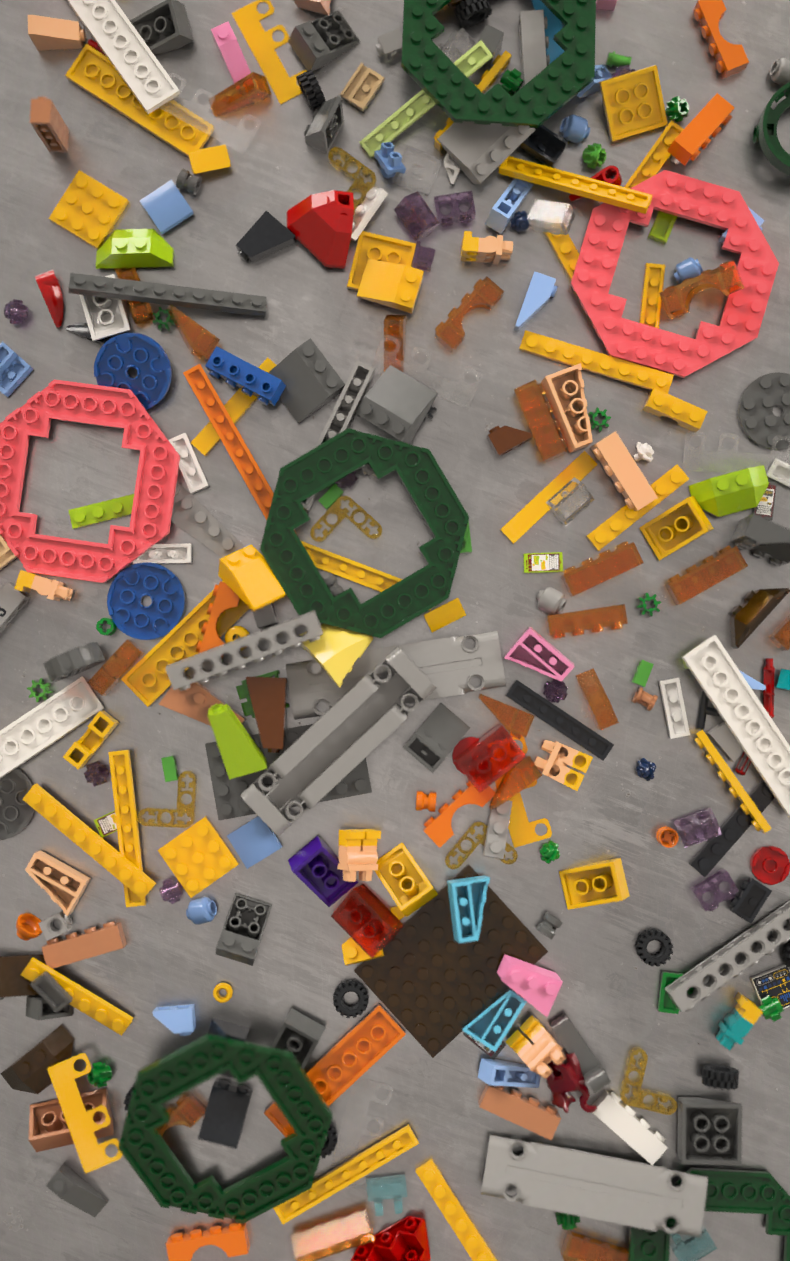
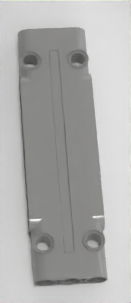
(442, 660)
(338, 741)
(595, 1186)

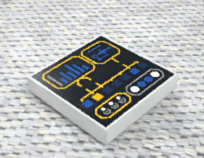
(773, 983)

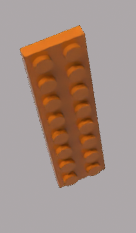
(347, 1060)

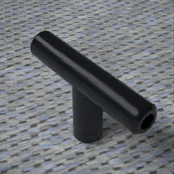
(705, 710)

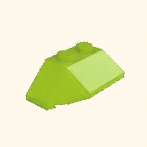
(134, 250)
(731, 491)

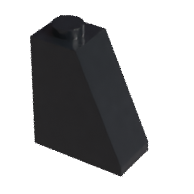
(264, 239)

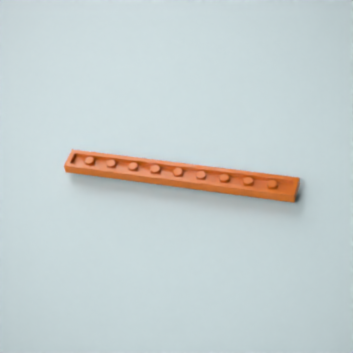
(230, 437)

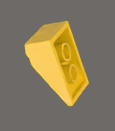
(391, 284)
(676, 527)
(250, 577)
(404, 880)
(594, 884)

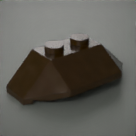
(753, 612)
(31, 1071)

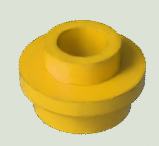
(220, 998)

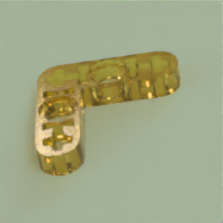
(358, 183)
(341, 515)
(181, 807)
(481, 839)
(638, 1092)

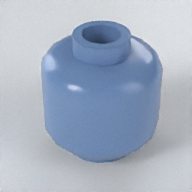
(574, 128)
(687, 269)
(201, 910)

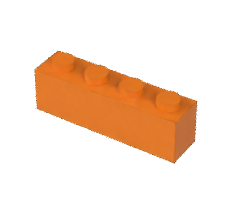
(700, 129)

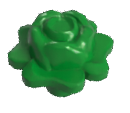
(549, 852)

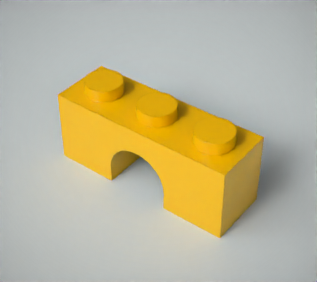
(666, 405)
(93, 738)

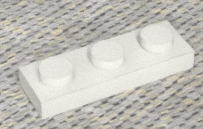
(366, 210)
(189, 464)
(167, 554)
(674, 708)

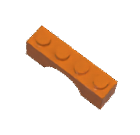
(729, 57)
(224, 599)
(440, 828)
(231, 1239)

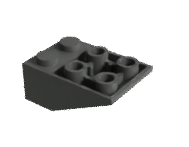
(322, 40)
(436, 737)
(243, 929)

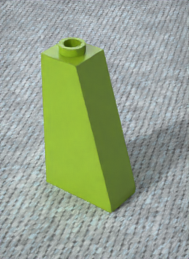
(235, 744)

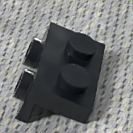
(545, 145)
(750, 900)

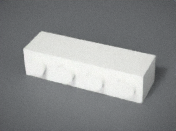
(627, 1126)

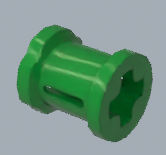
(103, 621)

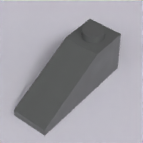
(76, 1191)

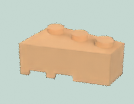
(59, 880)

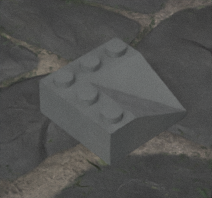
(763, 538)
(709, 1131)

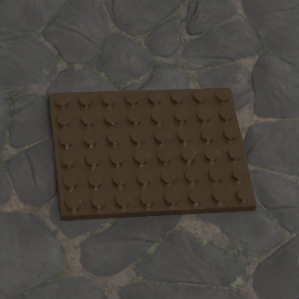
(442, 983)

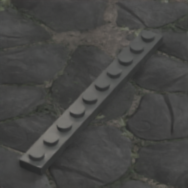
(167, 294)

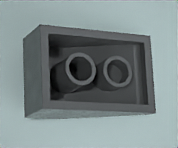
(164, 27)
(325, 124)
(299, 1036)

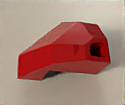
(324, 225)
(399, 1242)

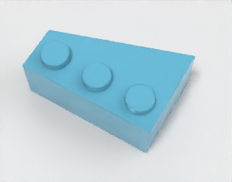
(466, 906)
(496, 1020)

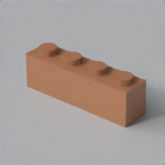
(49, 124)
(84, 945)
(520, 1110)

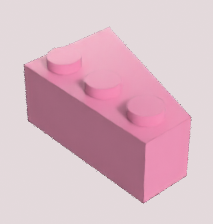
(539, 655)
(531, 982)

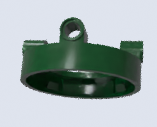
(766, 131)

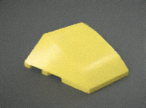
(337, 650)

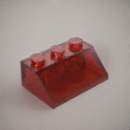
(490, 758)
(367, 920)

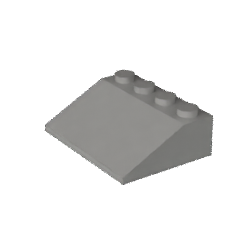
(481, 147)

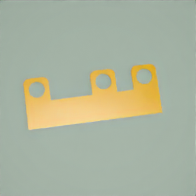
(264, 48)
(520, 829)
(78, 1120)

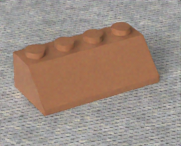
(49, 1127)

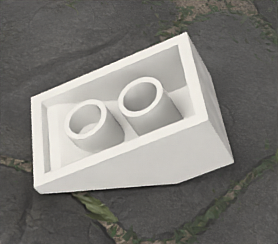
(105, 315)

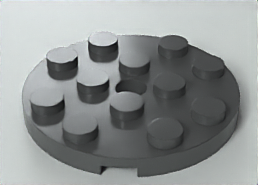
(757, 406)
(14, 811)

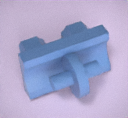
(389, 160)

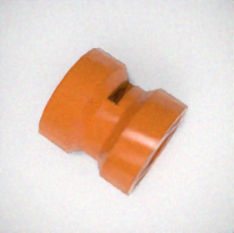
(425, 801)
(670, 838)

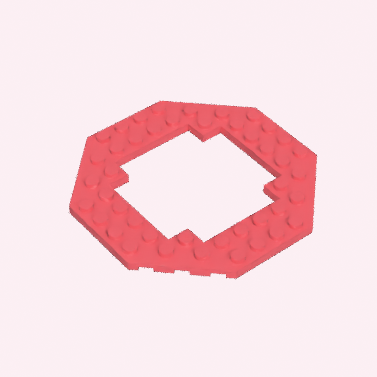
(653, 346)
(153, 487)

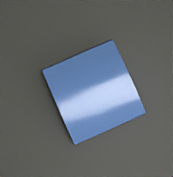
(166, 207)
(12, 370)
(254, 841)

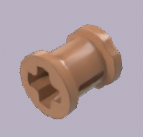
(645, 699)

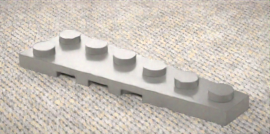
(201, 524)

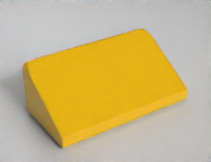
(209, 159)
(444, 615)

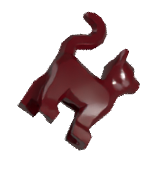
(566, 1080)

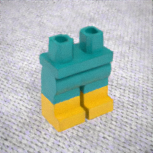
(738, 1022)

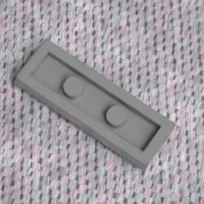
(497, 831)

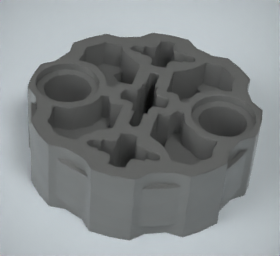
(74, 661)

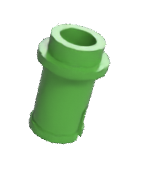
(617, 60)

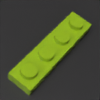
(101, 512)

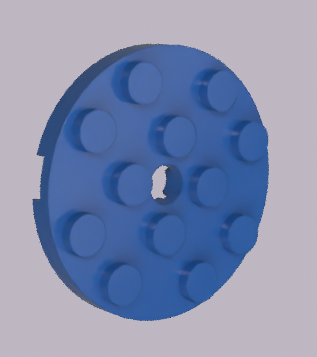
(139, 352)
(126, 596)

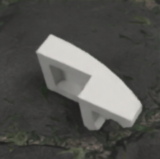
(452, 168)

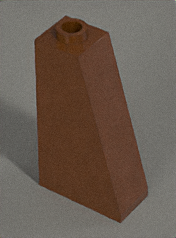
(269, 707)

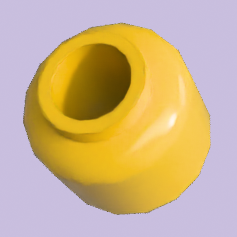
(236, 630)

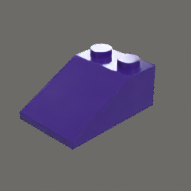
(318, 869)

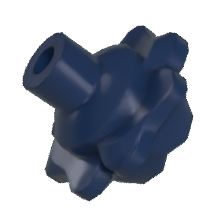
(520, 221)
(645, 769)

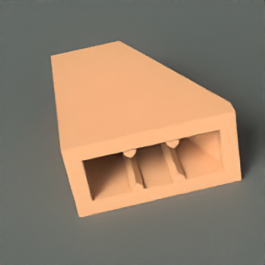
(55, 33)

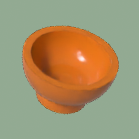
(28, 926)

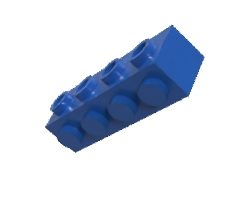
(245, 376)

